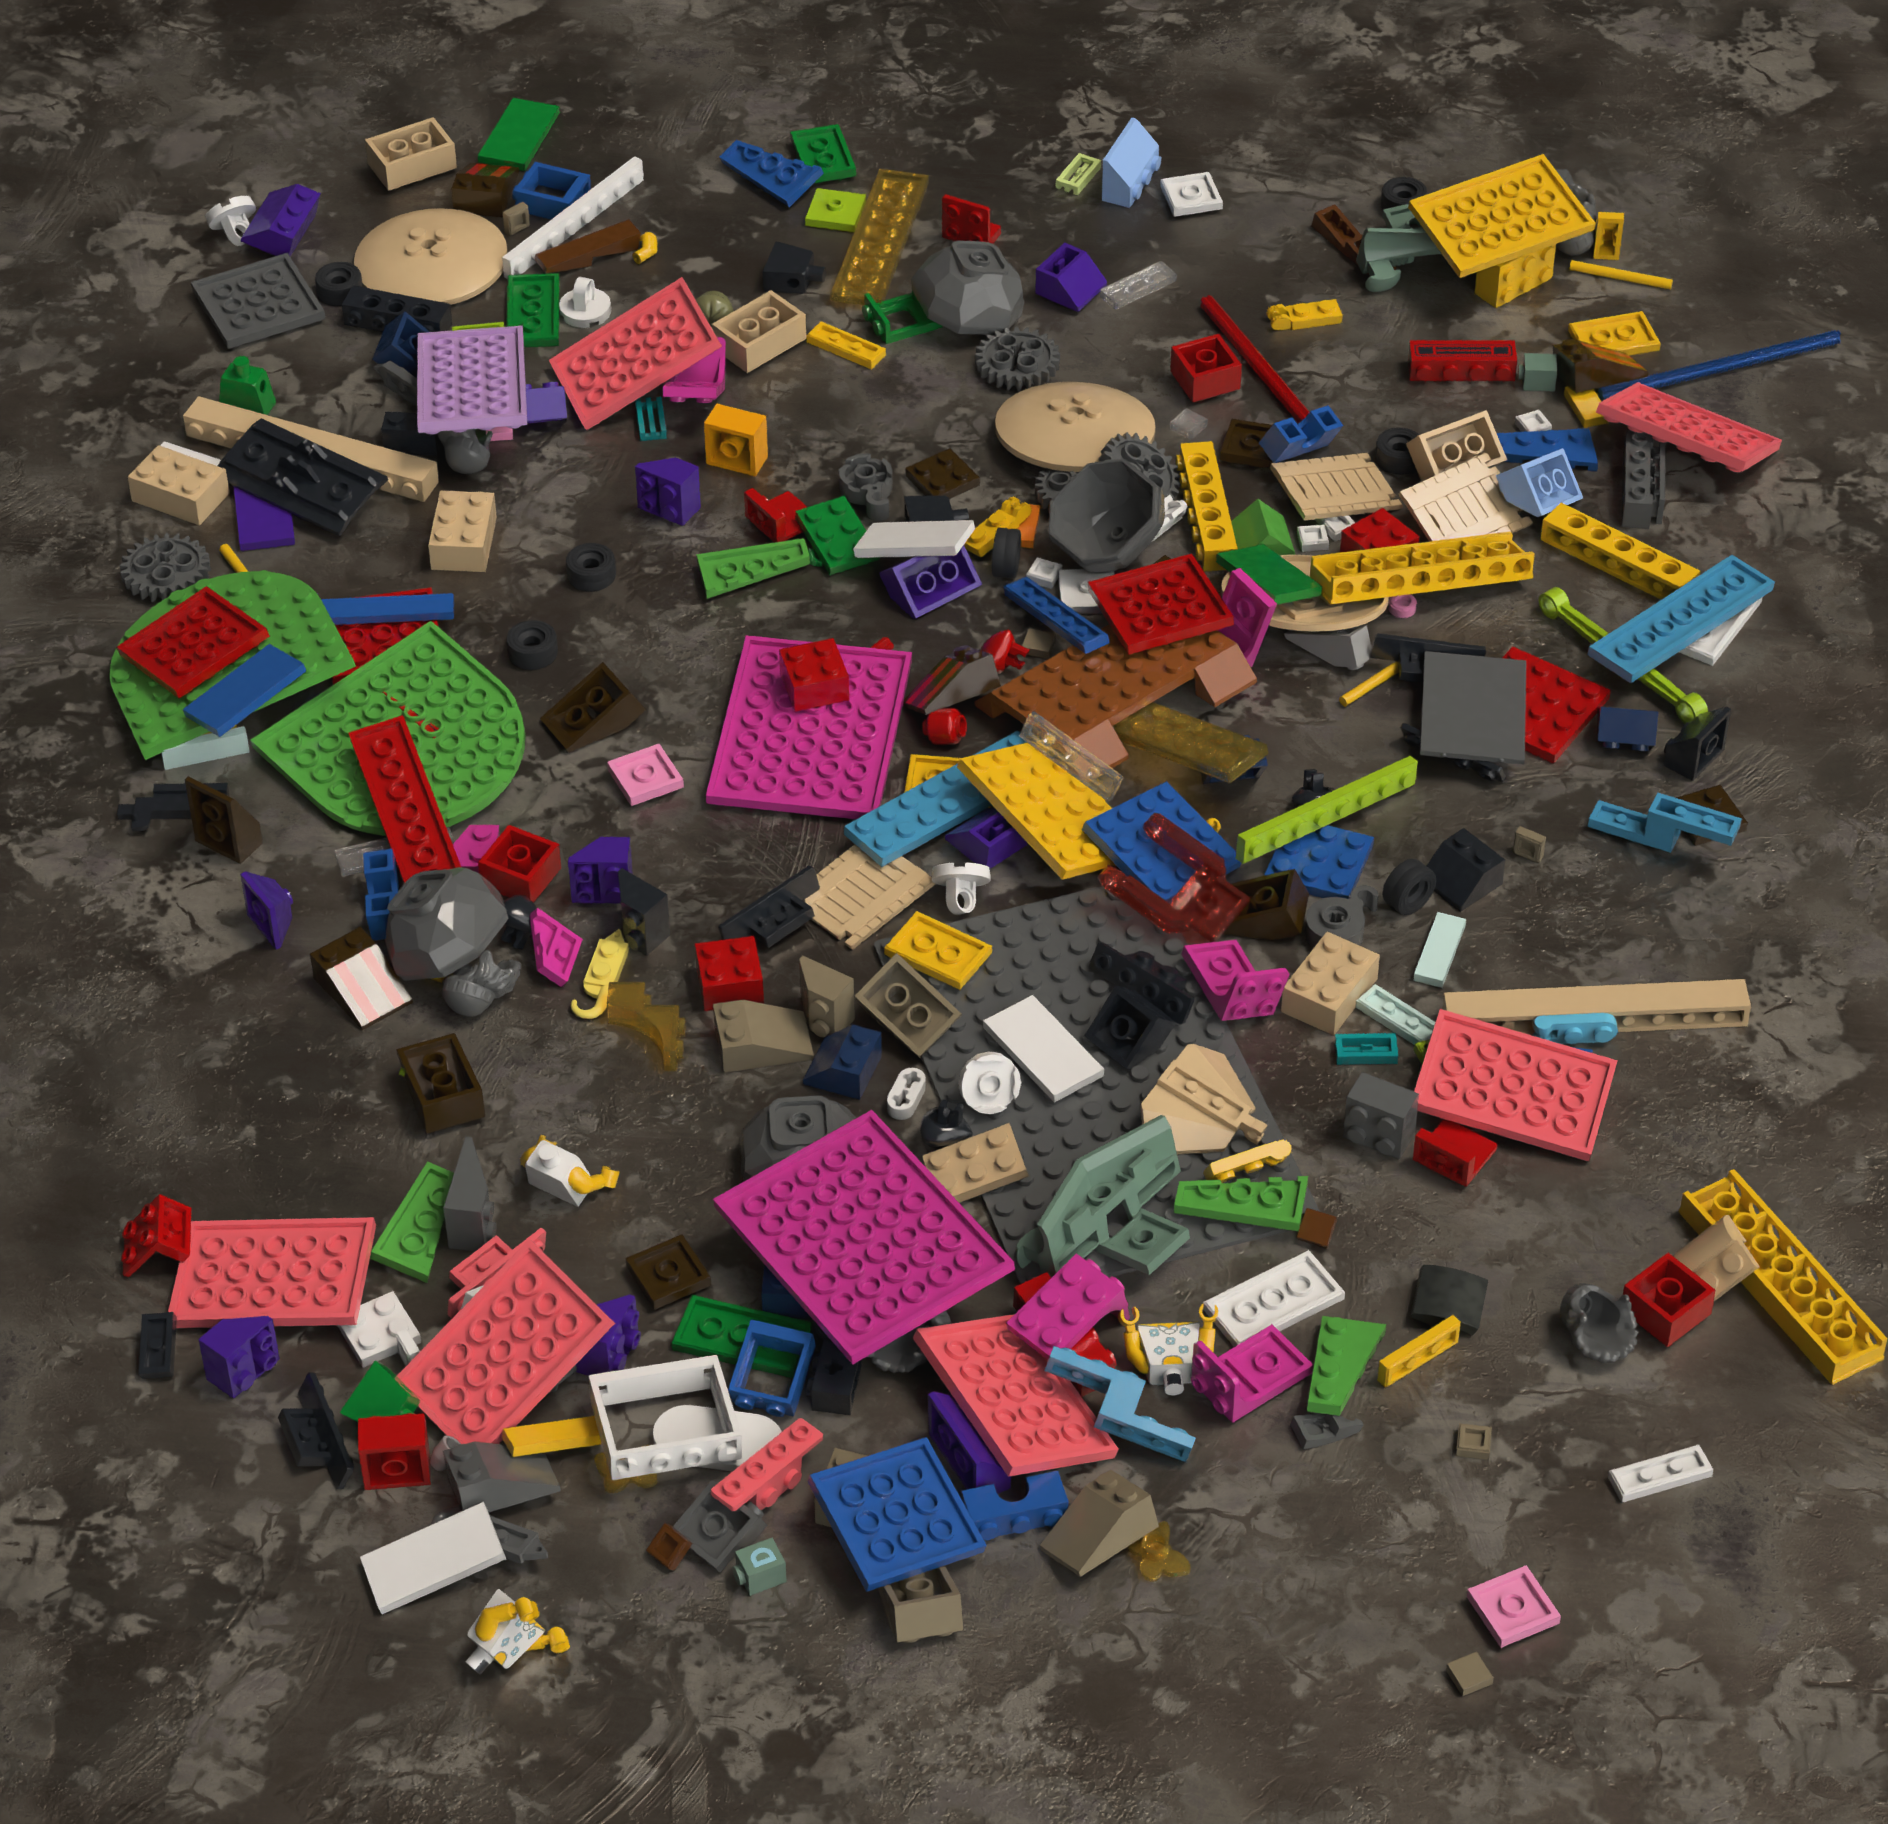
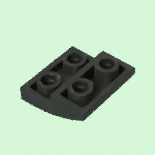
(1449, 1292)

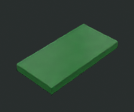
(518, 134)
(535, 305)
(1271, 572)
(720, 1329)

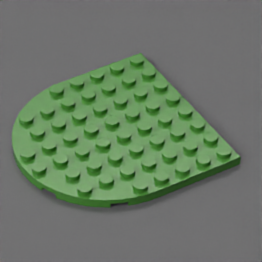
(278, 602)
(432, 675)

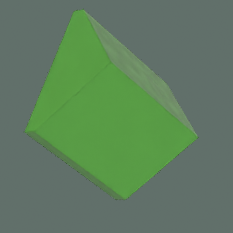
(1262, 525)

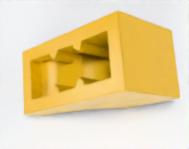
(1608, 235)

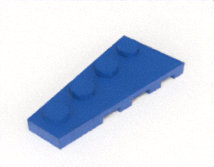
(771, 172)
(1535, 444)

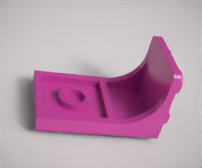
(701, 380)
(1251, 613)
(1232, 982)
(1068, 1306)
(1248, 1372)

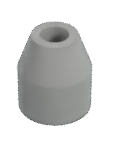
(437, 1458)

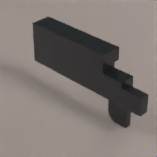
(168, 802)

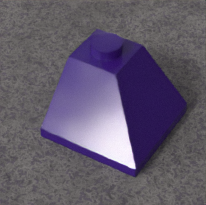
(267, 906)

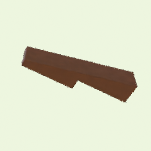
(1338, 231)
(580, 252)

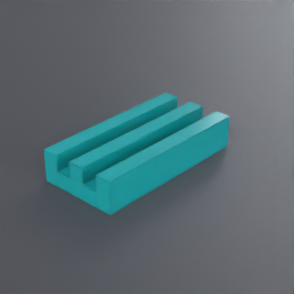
(650, 405)
(1366, 1053)

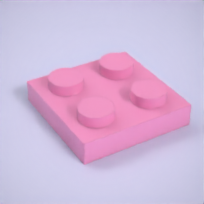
(645, 774)
(1513, 1606)

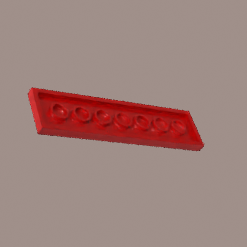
(403, 798)

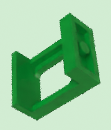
(876, 315)

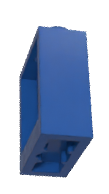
(545, 205)
(780, 1339)

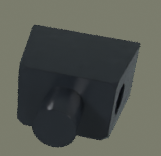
(791, 269)
(931, 509)

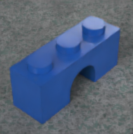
(1290, 439)
(382, 886)
(1041, 1507)

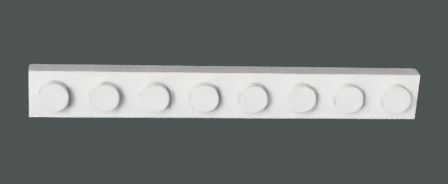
(574, 217)

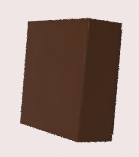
(1317, 1228)
(669, 1546)

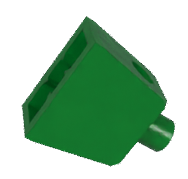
(246, 387)
(380, 1395)

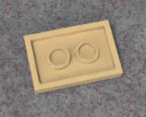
(978, 1163)

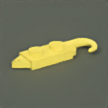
(604, 968)

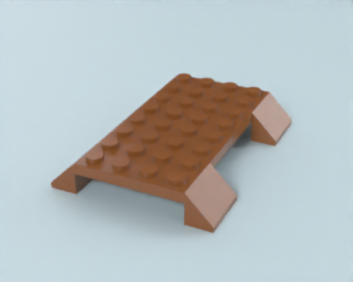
(1100, 688)

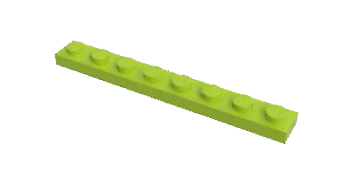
(1326, 809)

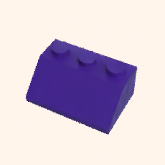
(282, 220)
(930, 581)
(963, 1445)

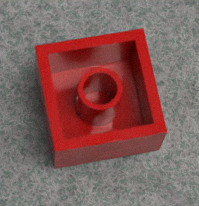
(1205, 367)
(1376, 531)
(814, 674)
(520, 863)
(729, 971)
(1669, 1299)
(394, 1451)

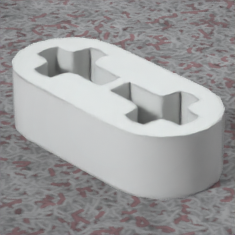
(911, 1095)

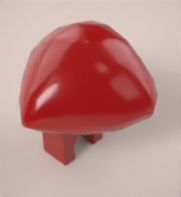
(1005, 650)

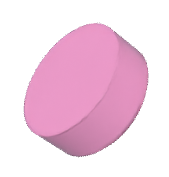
(1402, 606)

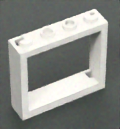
(661, 1381)

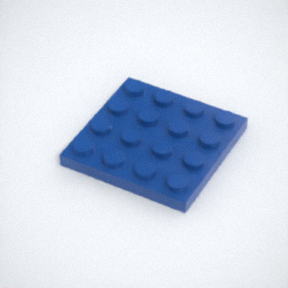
(1124, 841)
(896, 1514)

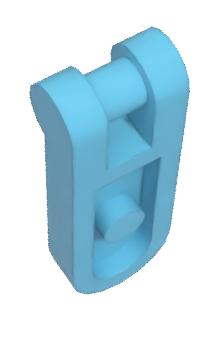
(1576, 1028)

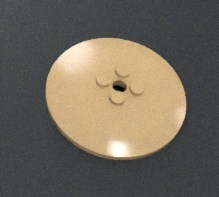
(459, 265)
(1069, 423)
(1317, 613)

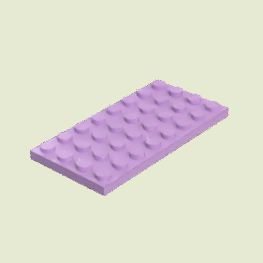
(471, 380)

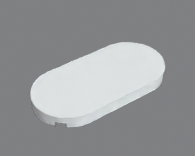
(696, 1421)

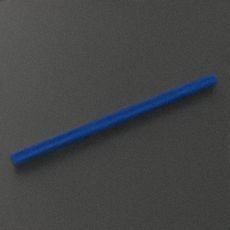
(1728, 363)

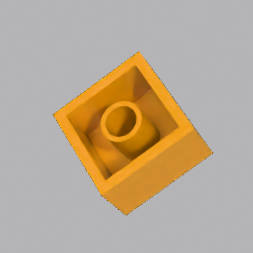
(736, 439)

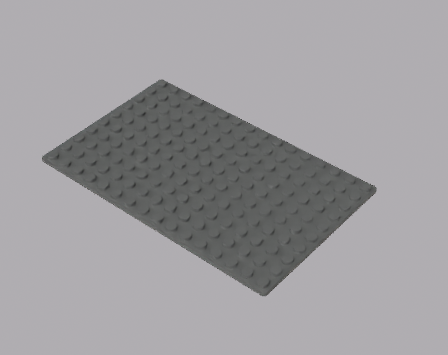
(1047, 954)

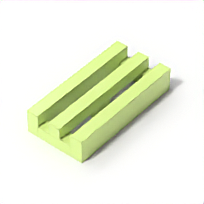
(1082, 175)

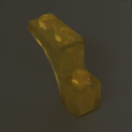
(661, 1023)

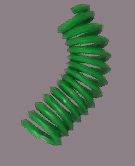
(813, 559)

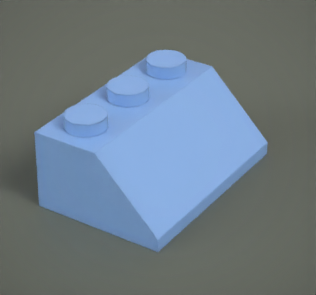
(1129, 165)
(1540, 484)

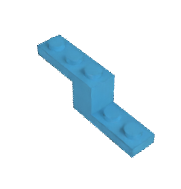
(1664, 822)
(1121, 1398)

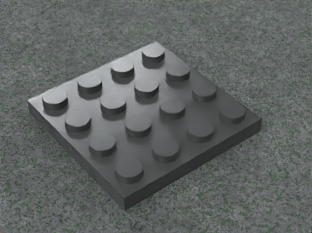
(258, 300)

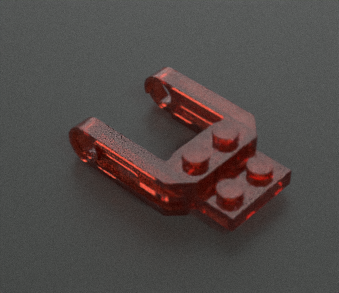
(1205, 901)

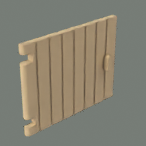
(1335, 486)
(1463, 503)
(863, 896)

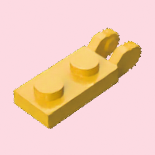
(1304, 315)
(1009, 517)
(1249, 1160)

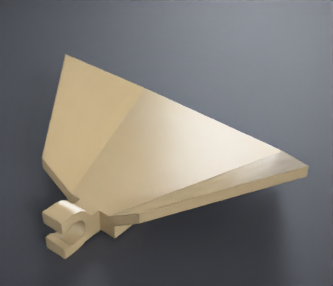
(1202, 1102)

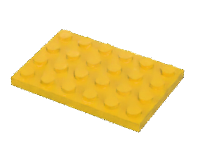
(1501, 215)
(1041, 805)

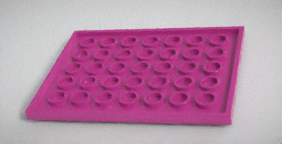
(811, 759)
(863, 1236)

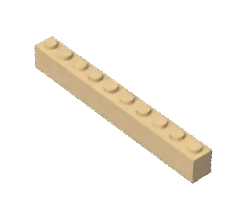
(226, 424)
(1633, 1005)

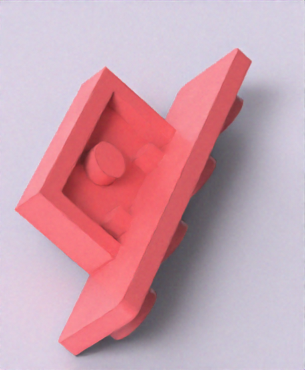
(483, 1265)
(769, 1470)

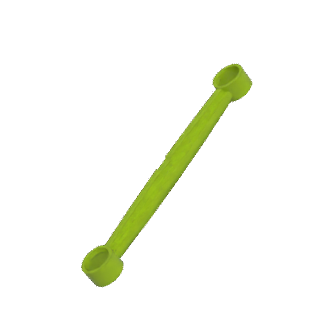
(1556, 604)

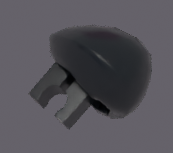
(1311, 788)
(519, 925)
(944, 1126)

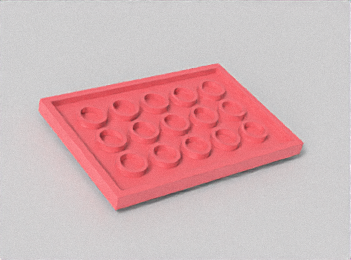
(634, 353)
(1688, 427)
(1514, 1084)
(274, 1268)
(505, 1349)
(1016, 1407)

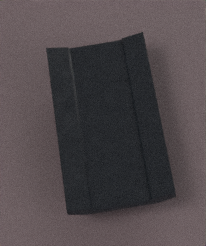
(300, 476)

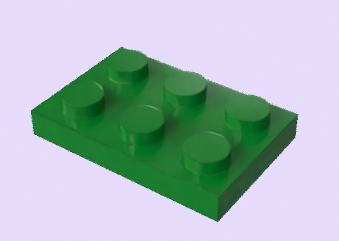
(826, 149)
(833, 533)

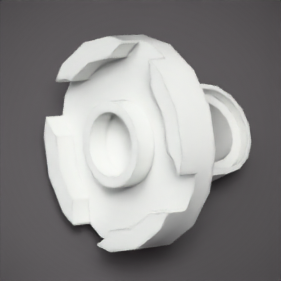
(231, 217)
(585, 304)
(961, 881)
(989, 1082)

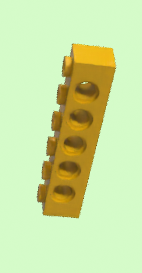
(1206, 502)
(1615, 552)

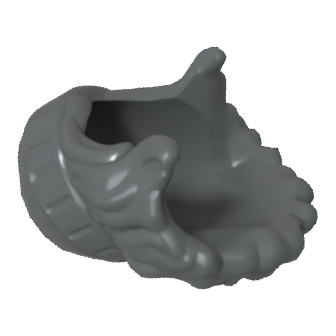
(1582, 243)
(464, 451)
(474, 988)
(1599, 1322)
(903, 1353)

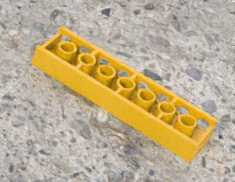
(1421, 567)
(1785, 1282)

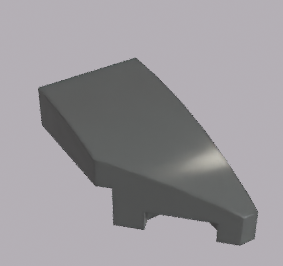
(1323, 1429)

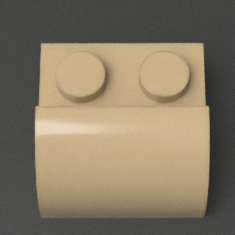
(1719, 1256)

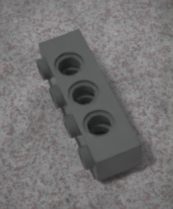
(1639, 494)

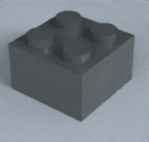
(1380, 1115)

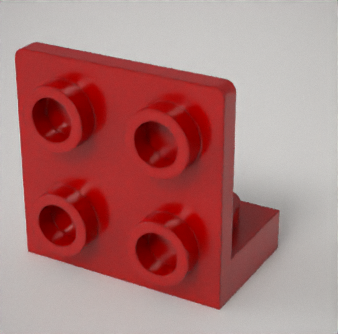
(967, 221)
(774, 516)
(1453, 1151)
(160, 1228)

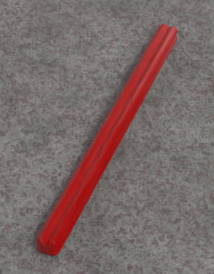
(1254, 358)

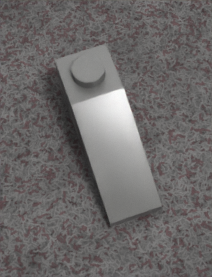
(1338, 647)

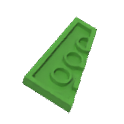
(743, 566)
(1254, 1203)
(415, 1228)
(1340, 1360)

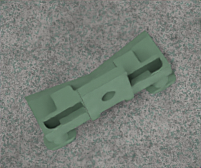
(1392, 246)
(1127, 1173)

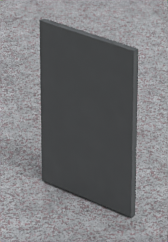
(1473, 708)

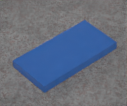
(244, 690)

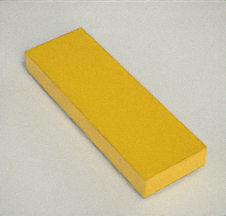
(846, 345)
(1418, 1351)
(551, 1436)

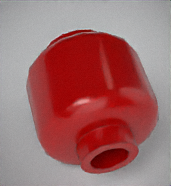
(945, 726)

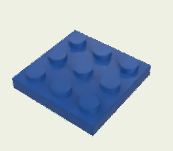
(1325, 860)

